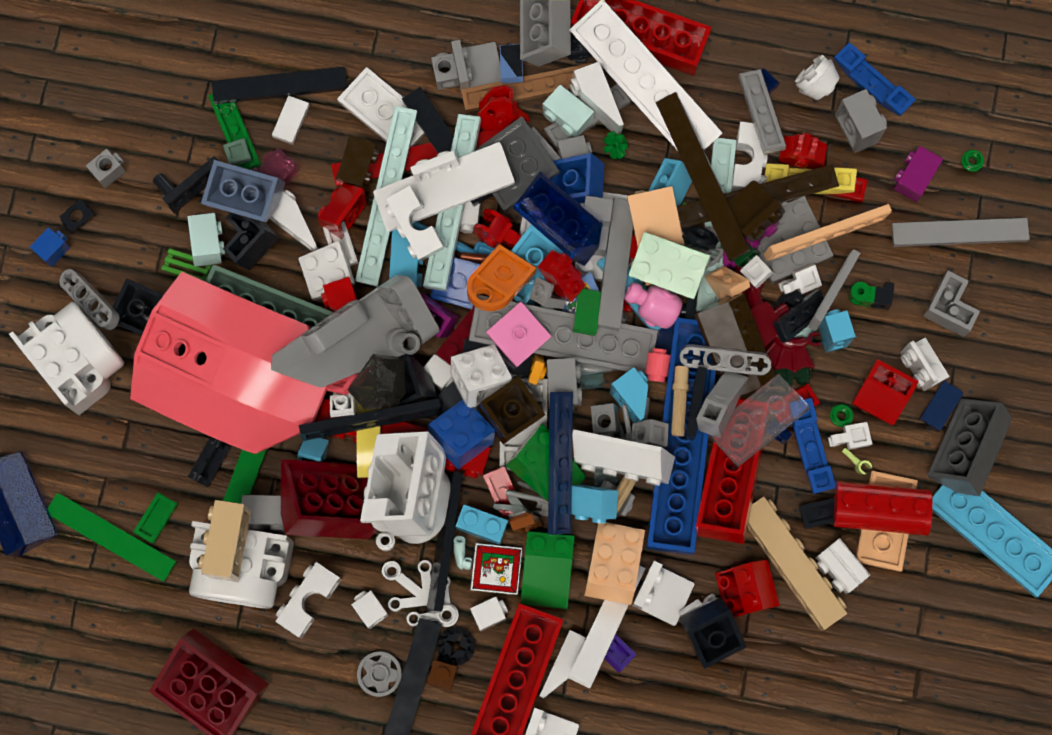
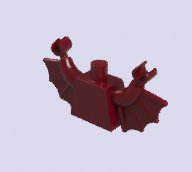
(782, 355)

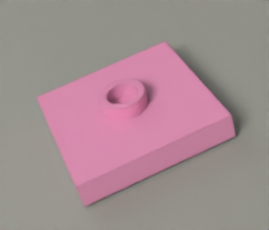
(518, 334)

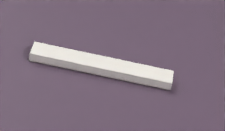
(599, 640)

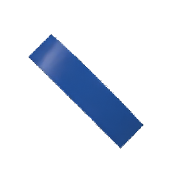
(866, 77)
(812, 451)

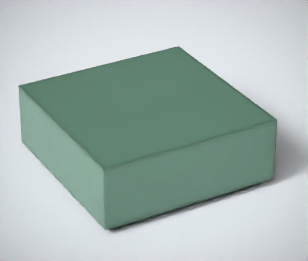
(237, 152)

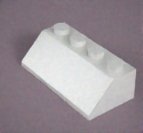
(622, 457)

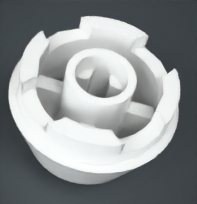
(818, 79)

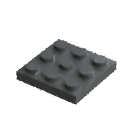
(525, 158)

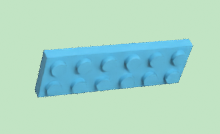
(997, 537)

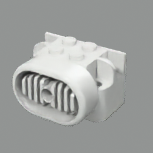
(71, 356)
(407, 486)
(262, 570)

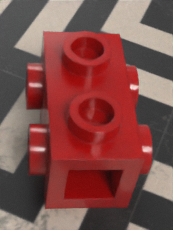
(560, 272)

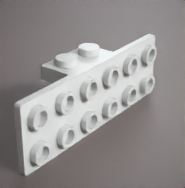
(449, 182)

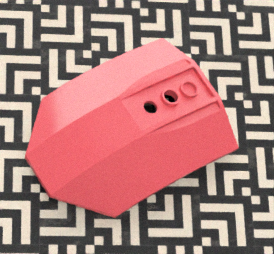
(234, 390)

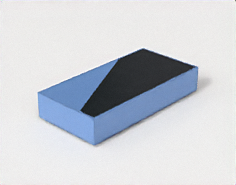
(510, 64)

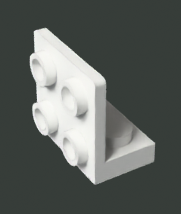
(923, 364)
(477, 372)
(663, 594)
(548, 724)

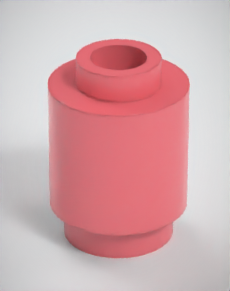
(657, 365)

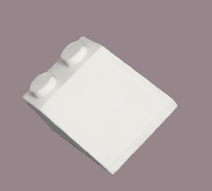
(593, 90)

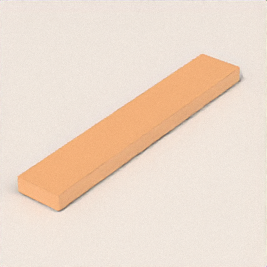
(827, 232)

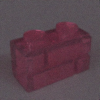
(278, 165)

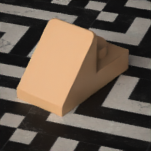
(726, 282)

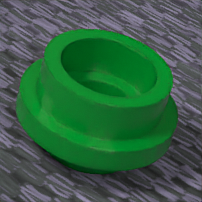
(972, 154)
(843, 409)

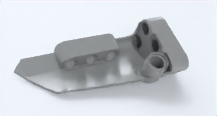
(356, 331)

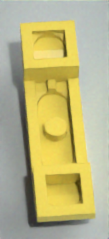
(845, 176)
(365, 446)

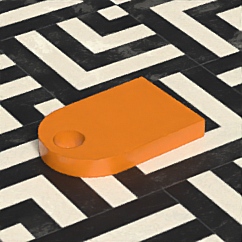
(500, 278)

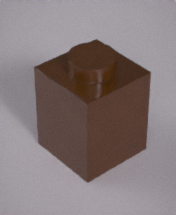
(442, 675)

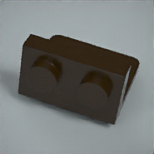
(755, 210)

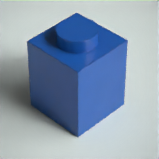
(50, 246)

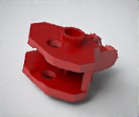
(499, 110)
(803, 151)
(499, 231)

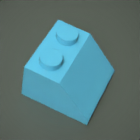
(632, 391)

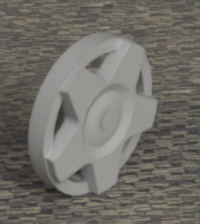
(379, 674)

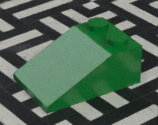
(532, 462)
(547, 570)

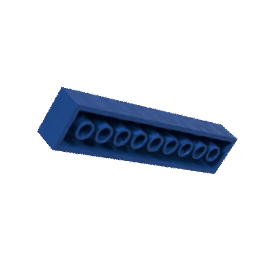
(678, 503)

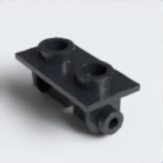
(209, 461)

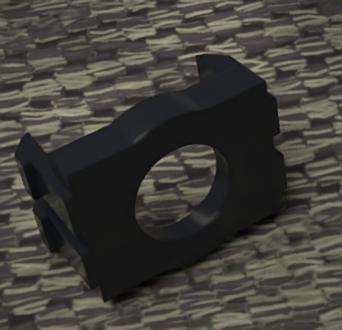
(73, 226)

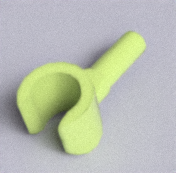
(857, 462)

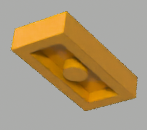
(537, 369)

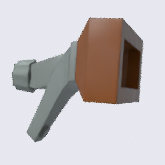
(523, 519)

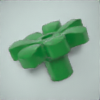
(615, 144)

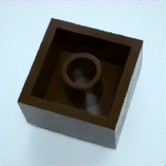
(510, 410)

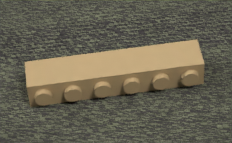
(794, 566)

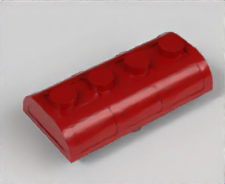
(882, 508)

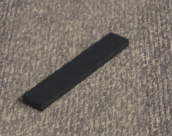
(279, 85)
(433, 126)
(370, 420)
(444, 548)
(413, 678)

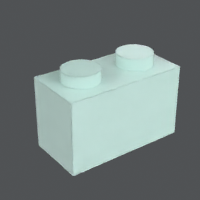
(567, 112)
(204, 239)

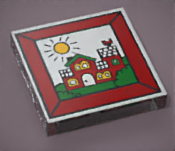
(496, 569)

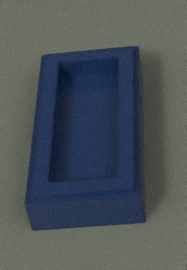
(941, 406)

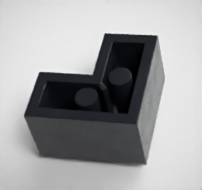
(250, 242)

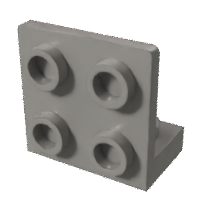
(476, 64)

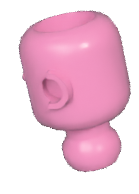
(656, 304)

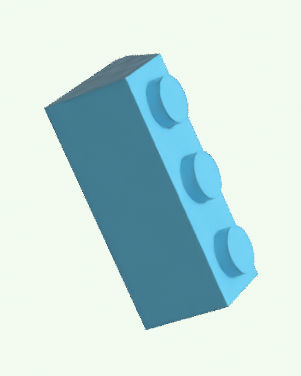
(532, 248)

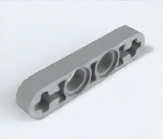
(90, 297)
(724, 363)

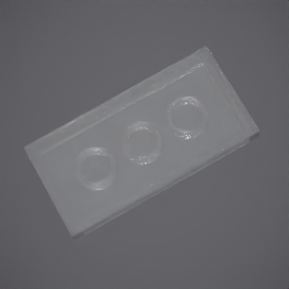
(760, 419)

